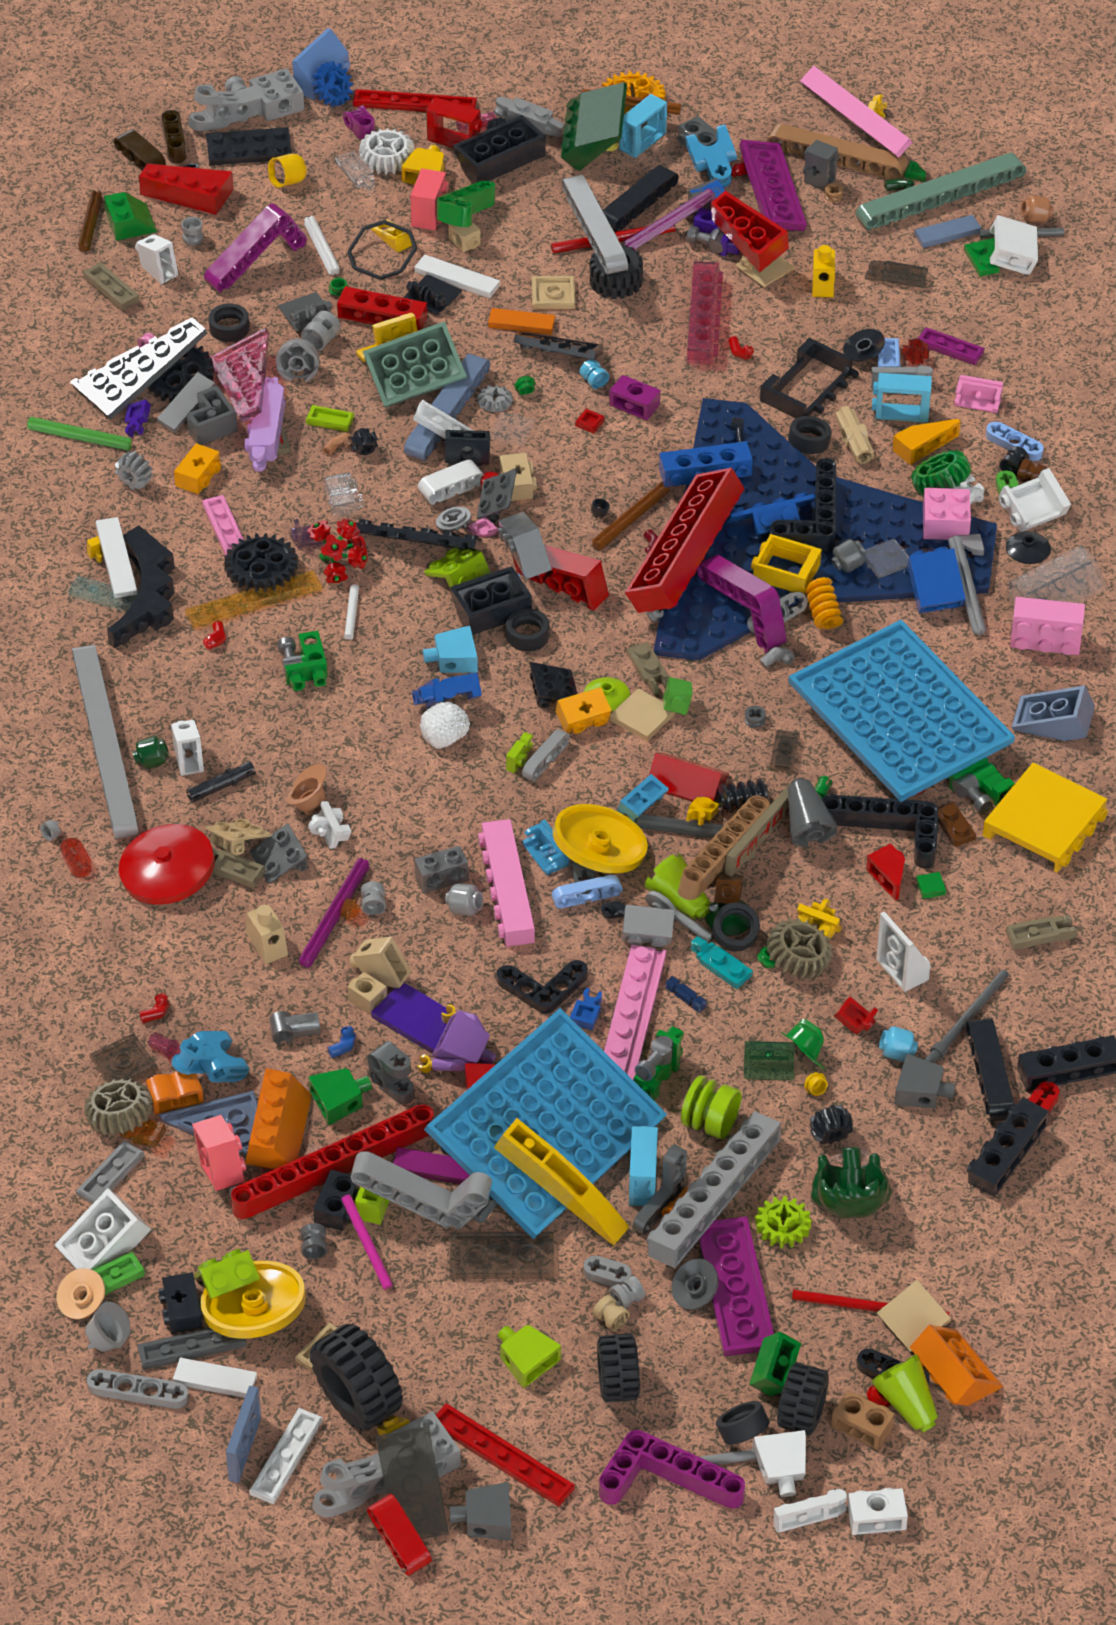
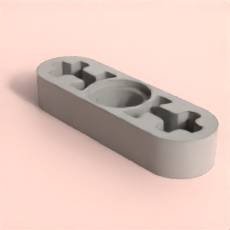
(787, 613)
(547, 752)

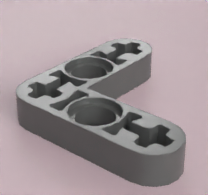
(672, 1184)

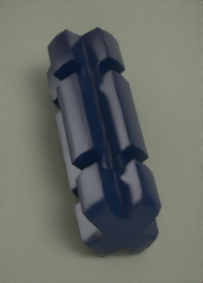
(686, 994)

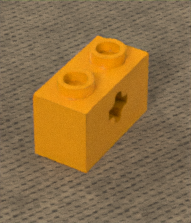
(197, 468)
(583, 711)

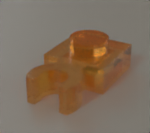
(148, 1134)

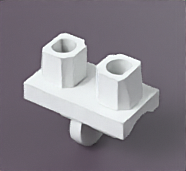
(327, 825)

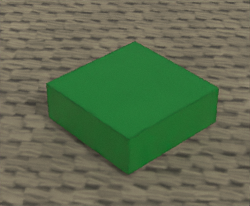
(930, 885)

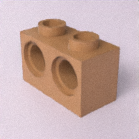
(861, 1423)

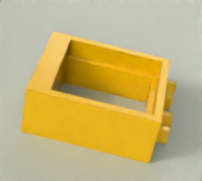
(792, 551)

